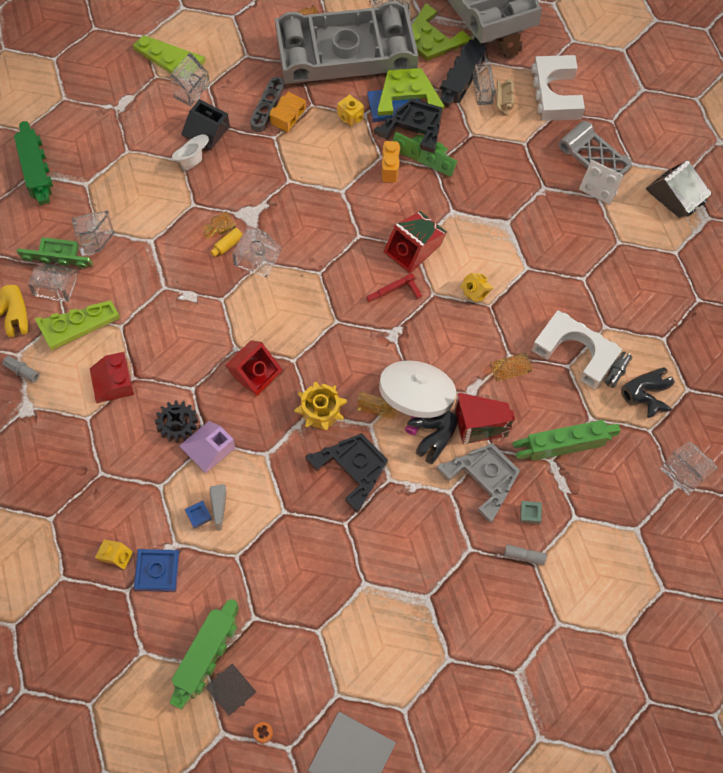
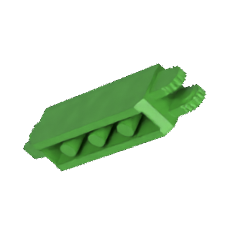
(566, 440)
(203, 653)

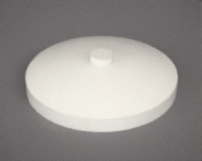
(417, 389)

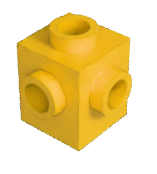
(350, 110)
(476, 287)

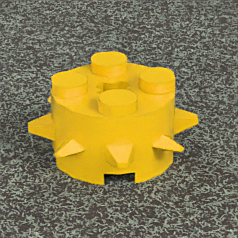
(320, 406)

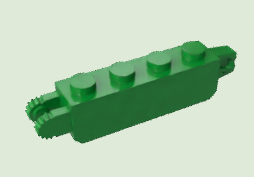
(32, 163)

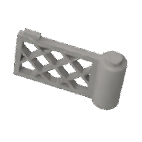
(580, 137)

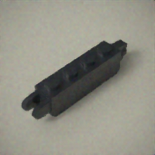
(461, 75)

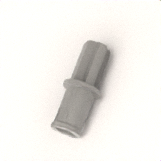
(21, 369)

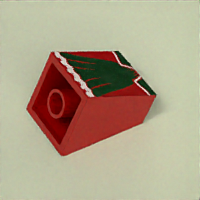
(414, 241)
(482, 418)

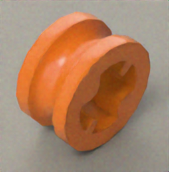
(256, 734)

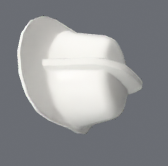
(191, 152)

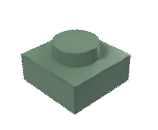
(530, 512)

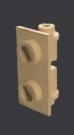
(505, 98)

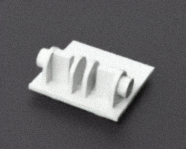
(601, 182)

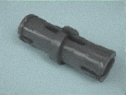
(618, 369)

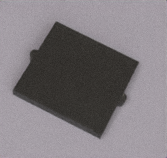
(230, 689)

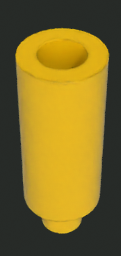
(226, 242)

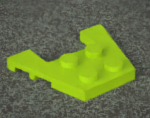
(429, 40)
(406, 85)

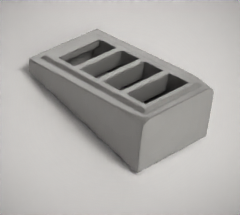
(218, 499)

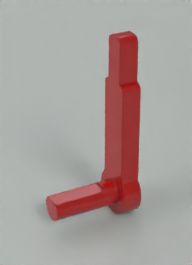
(407, 280)

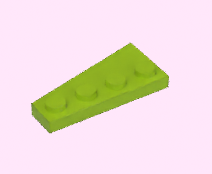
(162, 53)
(72, 325)

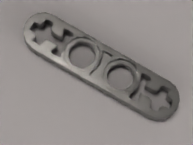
(269, 104)

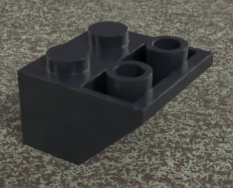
(206, 120)

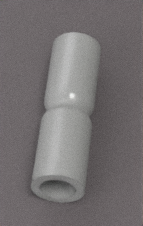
(527, 555)

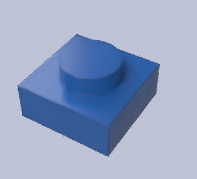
(198, 514)

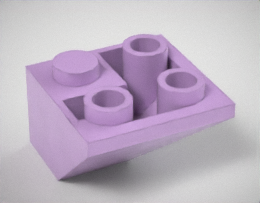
(208, 446)

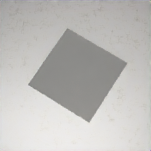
(351, 749)

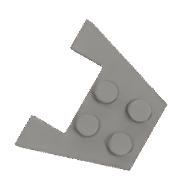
(490, 470)

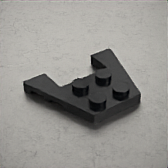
(416, 117)
(359, 460)

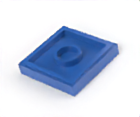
(156, 570)

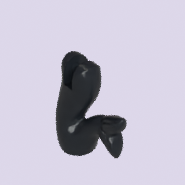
(634, 390)
(437, 440)

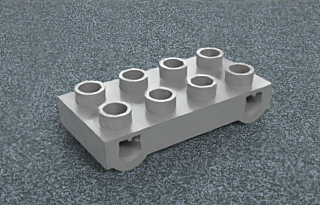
(497, 17)
(345, 43)

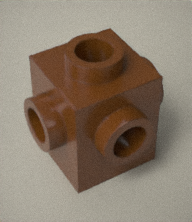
(517, 44)

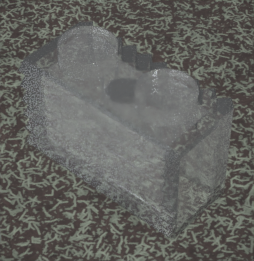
(484, 84)

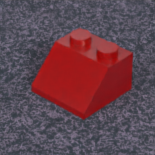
(254, 367)
(111, 378)

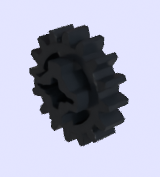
(177, 413)

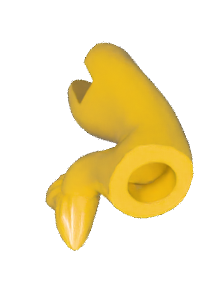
(12, 300)

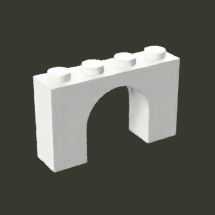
(552, 105)
(564, 328)

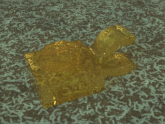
(221, 223)

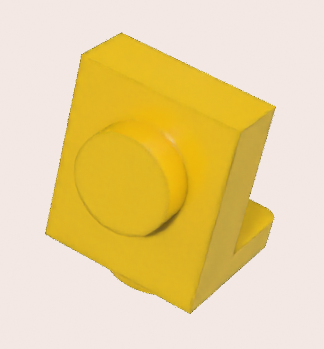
(114, 553)

